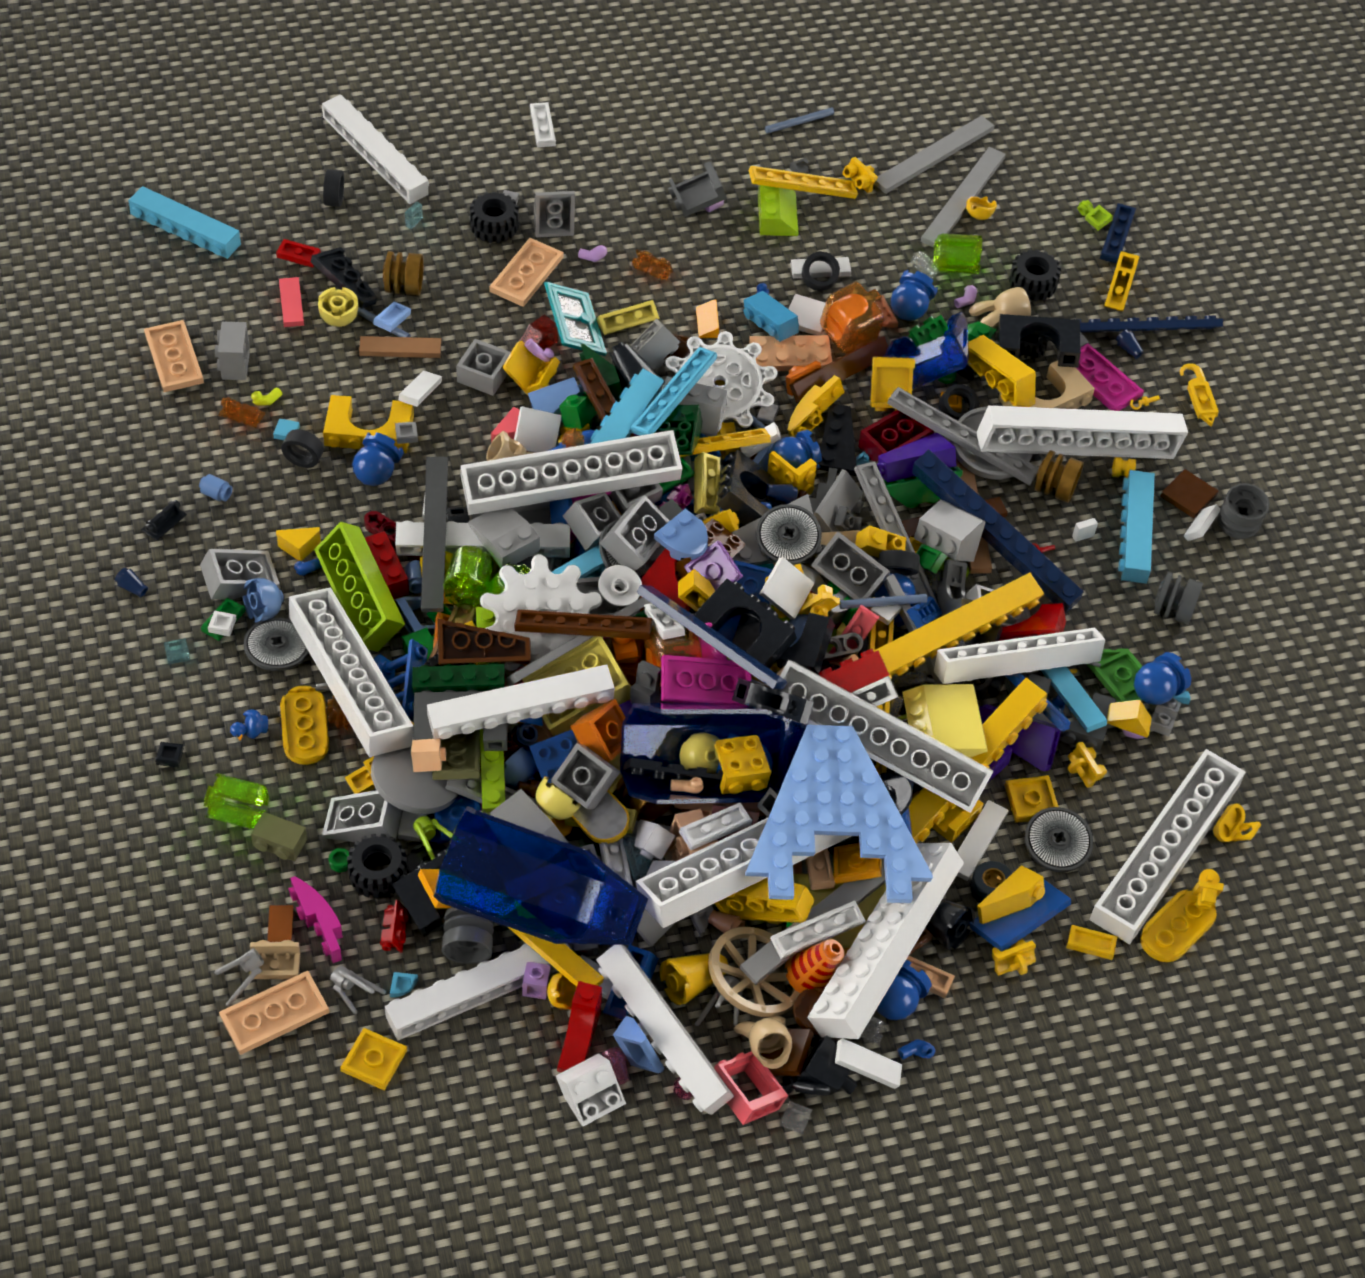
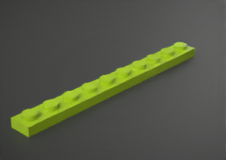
(491, 761)

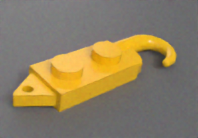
(1201, 395)

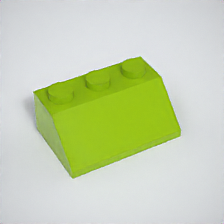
(777, 211)

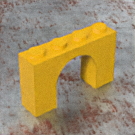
(342, 433)

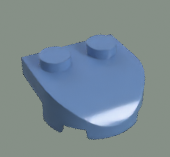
(683, 536)

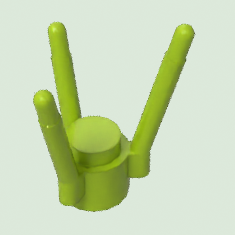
(426, 830)

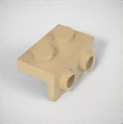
(279, 959)

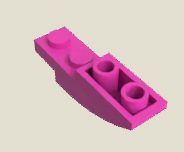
(317, 913)

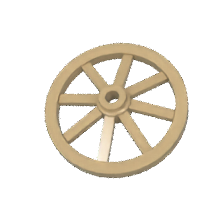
(731, 994)

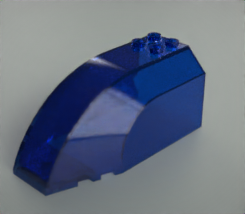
(660, 729)
(536, 884)

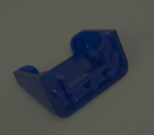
(938, 356)

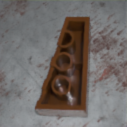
(468, 644)

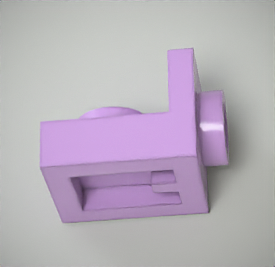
(535, 980)

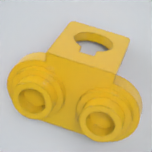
(1232, 824)

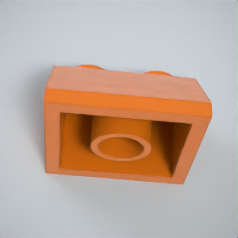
(601, 730)

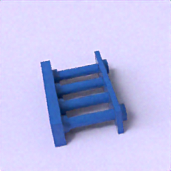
(415, 658)

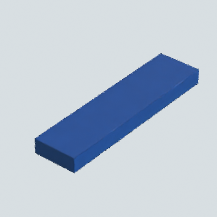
(924, 612)

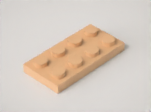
(526, 272)
(793, 351)
(173, 356)
(274, 1012)

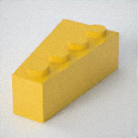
(1003, 371)
(754, 904)

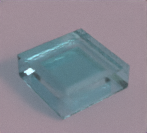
(413, 215)
(177, 651)

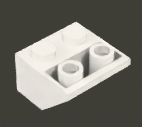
(591, 1089)

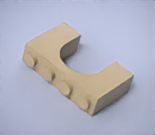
(1070, 383)

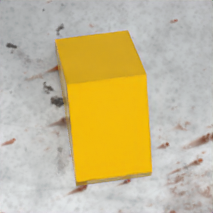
(299, 542)
(1130, 717)

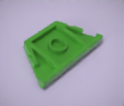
(1118, 673)

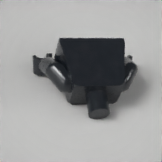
(820, 1072)

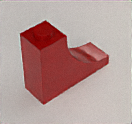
(664, 579)
(1046, 620)
(581, 1026)

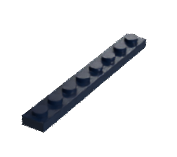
(1151, 324)

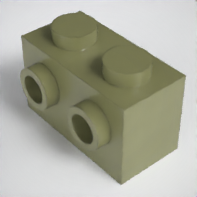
(279, 836)

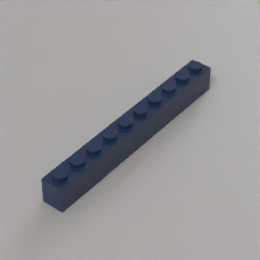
(998, 531)

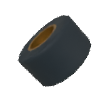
(987, 878)

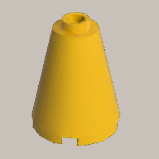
(687, 976)

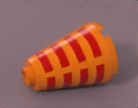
(814, 965)

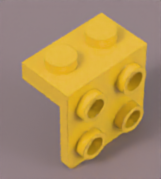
(528, 370)
(785, 473)
(742, 764)

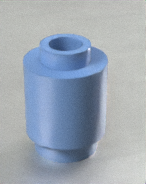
(215, 488)
(413, 572)

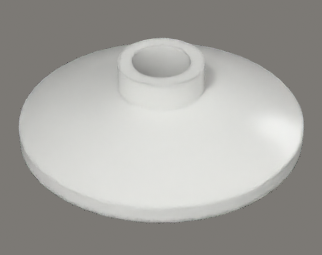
(621, 577)

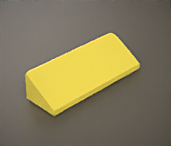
(627, 317)
(706, 483)

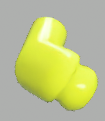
(269, 399)

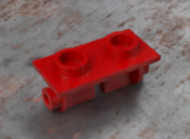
(394, 917)

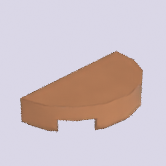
(889, 318)

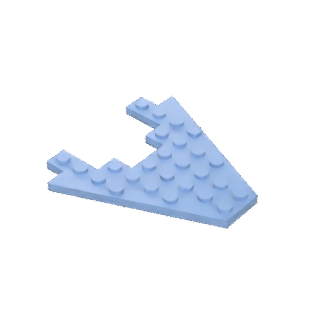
(840, 793)

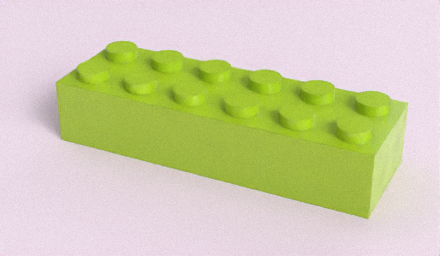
(359, 585)

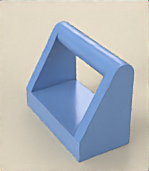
(406, 606)
(636, 1046)

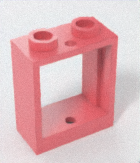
(763, 1079)

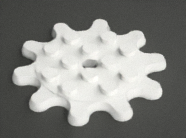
(739, 372)
(538, 592)

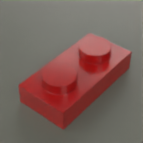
(296, 252)

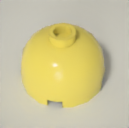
(338, 306)
(700, 752)
(554, 801)

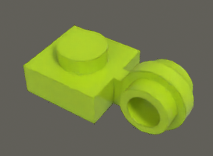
(1097, 216)

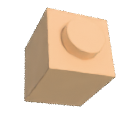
(427, 755)

